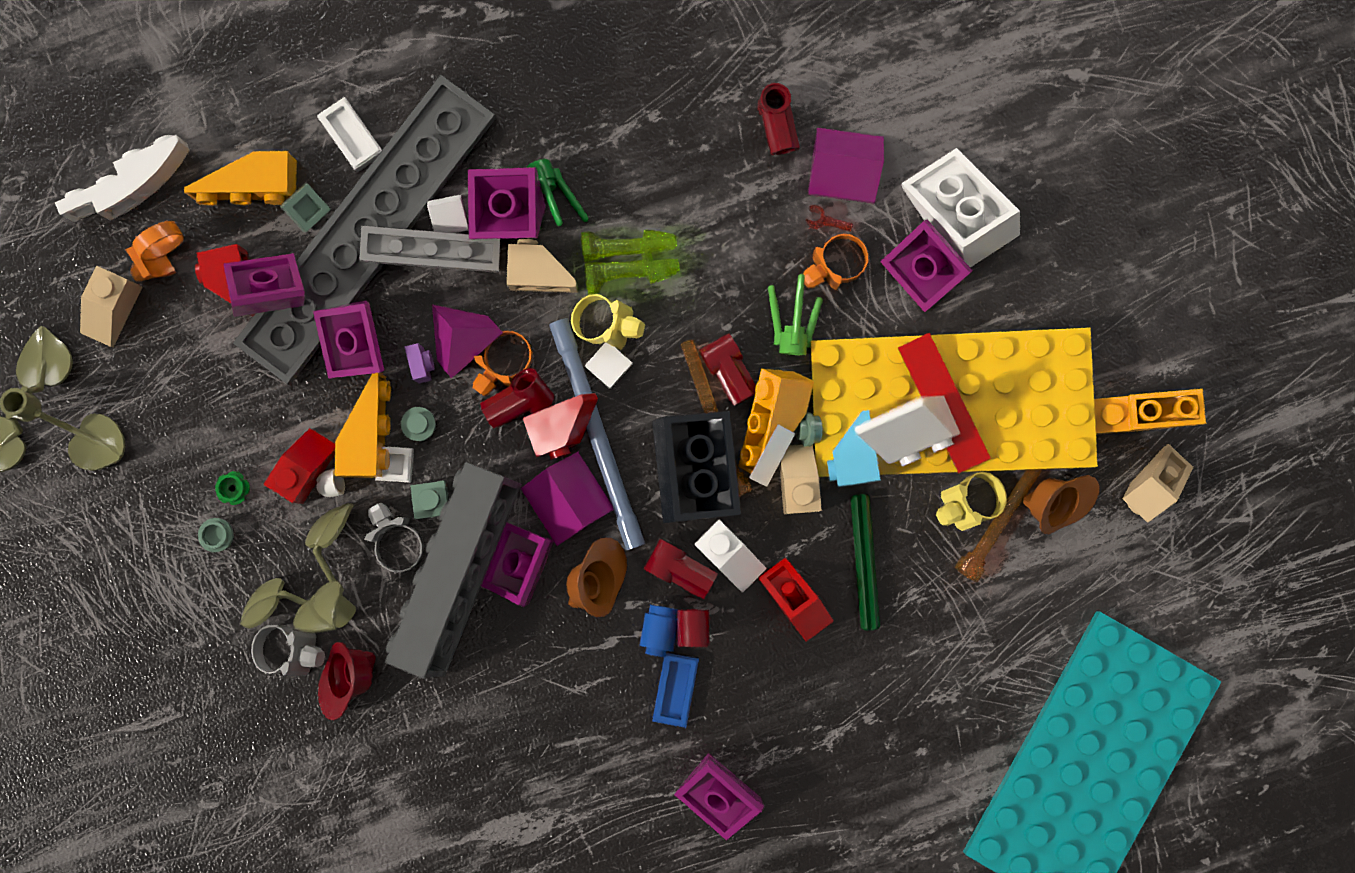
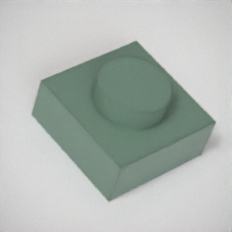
(305, 207)
(428, 499)

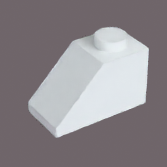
(730, 556)

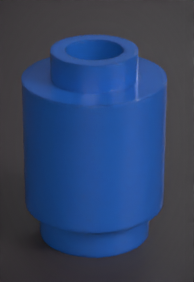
(659, 630)

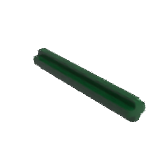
(865, 562)

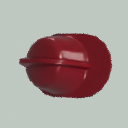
(343, 678)

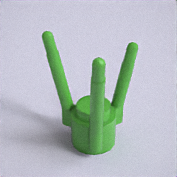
(794, 339)

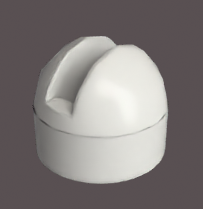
(329, 484)

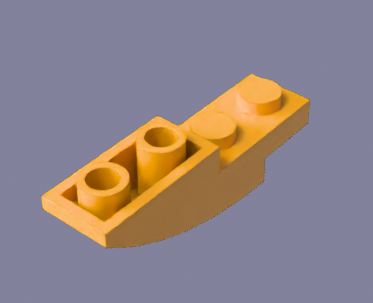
(1149, 411)

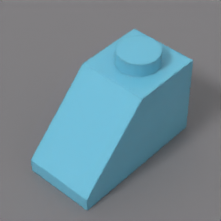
(853, 458)

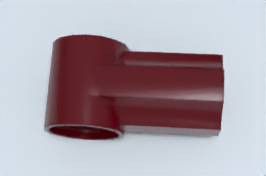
(778, 122)
(725, 362)
(524, 394)
(674, 566)
(693, 627)

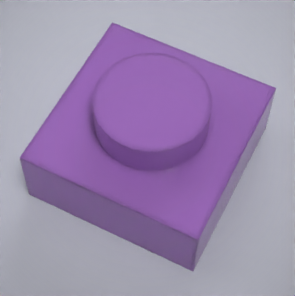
(420, 363)

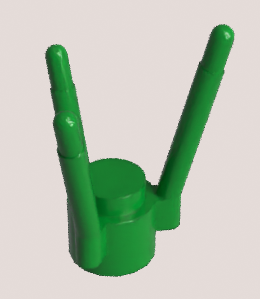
(548, 178)

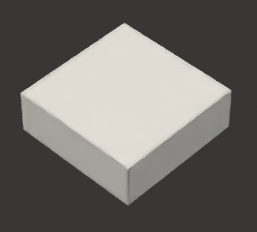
(448, 214)
(608, 365)
(400, 465)

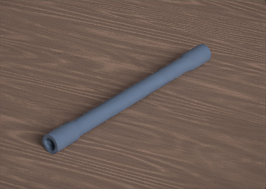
(626, 519)

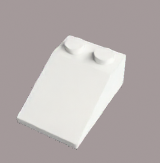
(964, 207)
(910, 429)

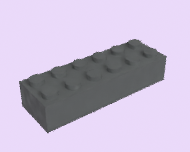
(452, 572)

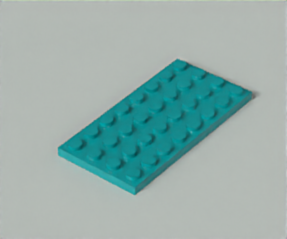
(1094, 757)

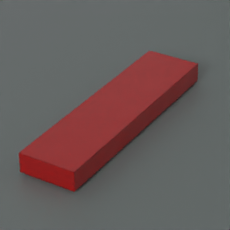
(934, 379)

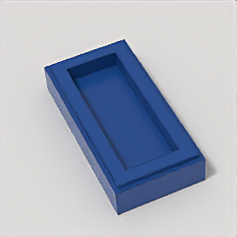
(675, 689)

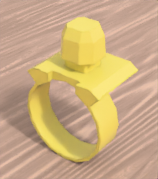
(622, 327)
(957, 509)

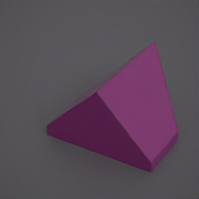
(460, 336)

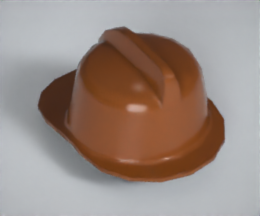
(1061, 502)
(599, 578)

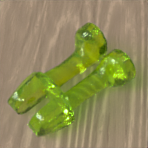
(654, 270)

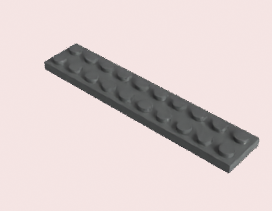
(387, 196)

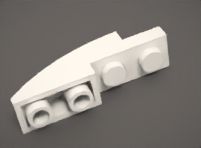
(137, 179)

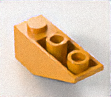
(253, 177)
(778, 400)
(362, 438)

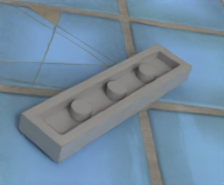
(428, 249)

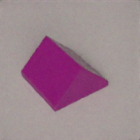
(846, 165)
(504, 203)
(926, 265)
(264, 284)
(348, 340)
(567, 498)
(517, 564)
(719, 797)

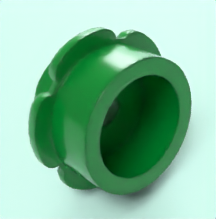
(223, 488)

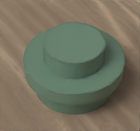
(418, 424)
(809, 430)
(215, 535)

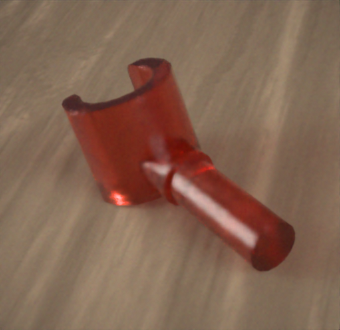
(826, 220)

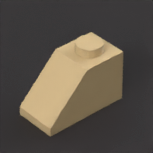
(536, 269)
(106, 305)
(799, 480)
(1158, 484)

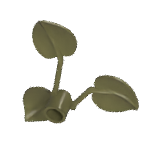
(49, 362)
(328, 606)

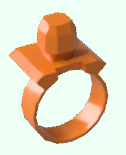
(150, 257)
(815, 274)
(485, 382)

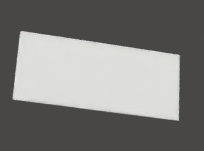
(772, 455)

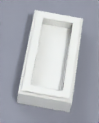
(350, 134)

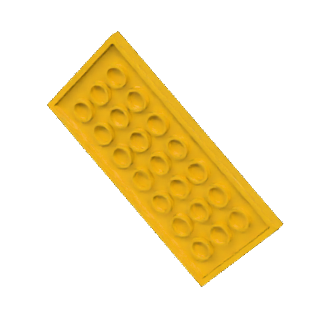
(1020, 387)

